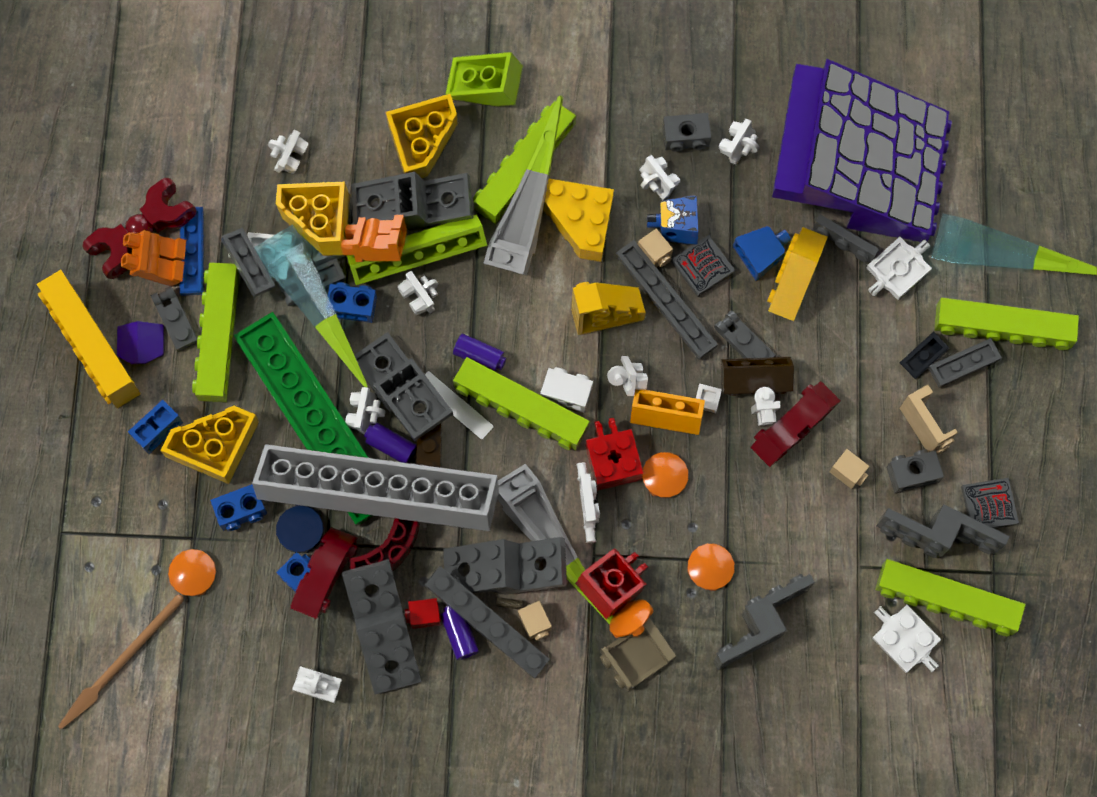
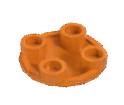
(665, 474)
(710, 566)
(192, 572)
(630, 619)

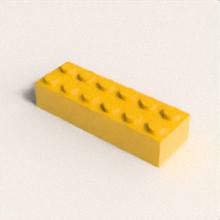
(87, 340)

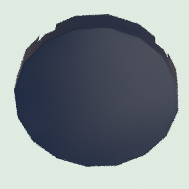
(299, 529)

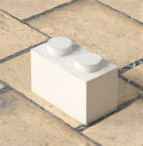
(567, 389)

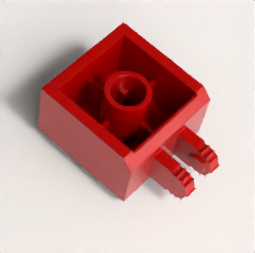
(618, 445)
(613, 569)

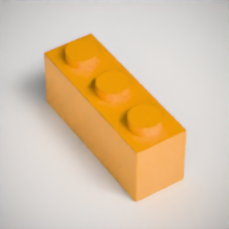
(667, 411)

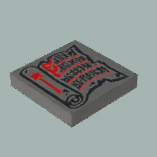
(703, 265)
(991, 503)

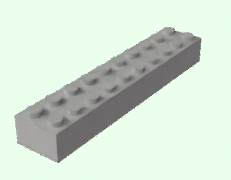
(376, 487)

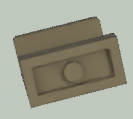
(637, 657)

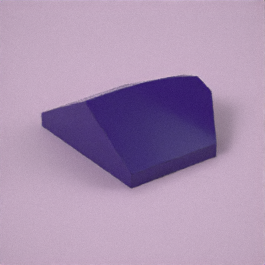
(140, 342)

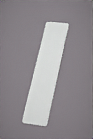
(461, 409)

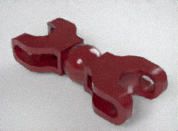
(155, 215)

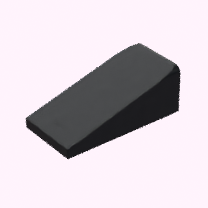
(924, 355)

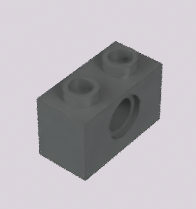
(696, 124)
(904, 480)

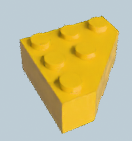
(422, 132)
(316, 212)
(580, 215)
(796, 273)
(605, 306)
(212, 442)

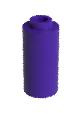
(479, 352)
(390, 443)
(459, 634)

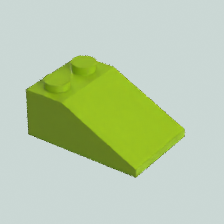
(485, 79)

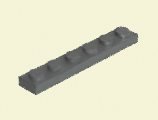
(666, 299)
(486, 622)

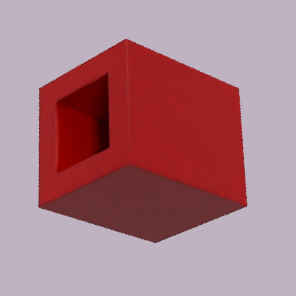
(423, 613)

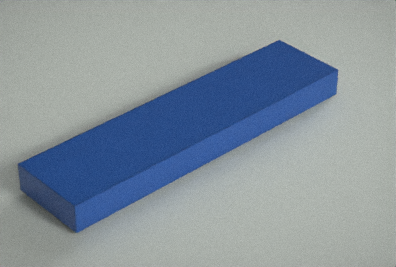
(194, 255)

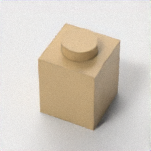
(656, 248)
(850, 469)
(535, 621)

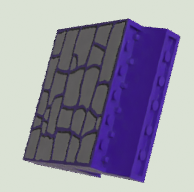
(863, 151)

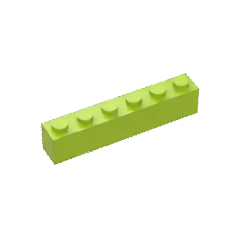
(501, 186)
(424, 248)
(1006, 323)
(217, 332)
(521, 404)
(950, 597)

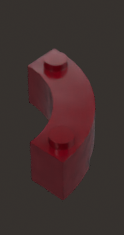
(793, 426)
(395, 547)
(325, 567)

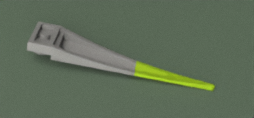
(519, 228)
(531, 511)

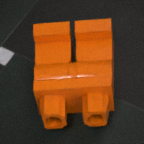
(375, 239)
(154, 257)

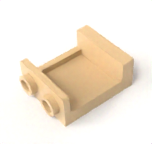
(923, 422)

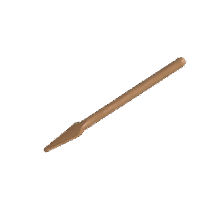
(90, 694)

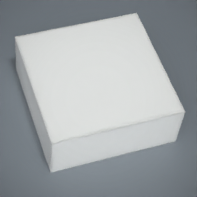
(710, 395)

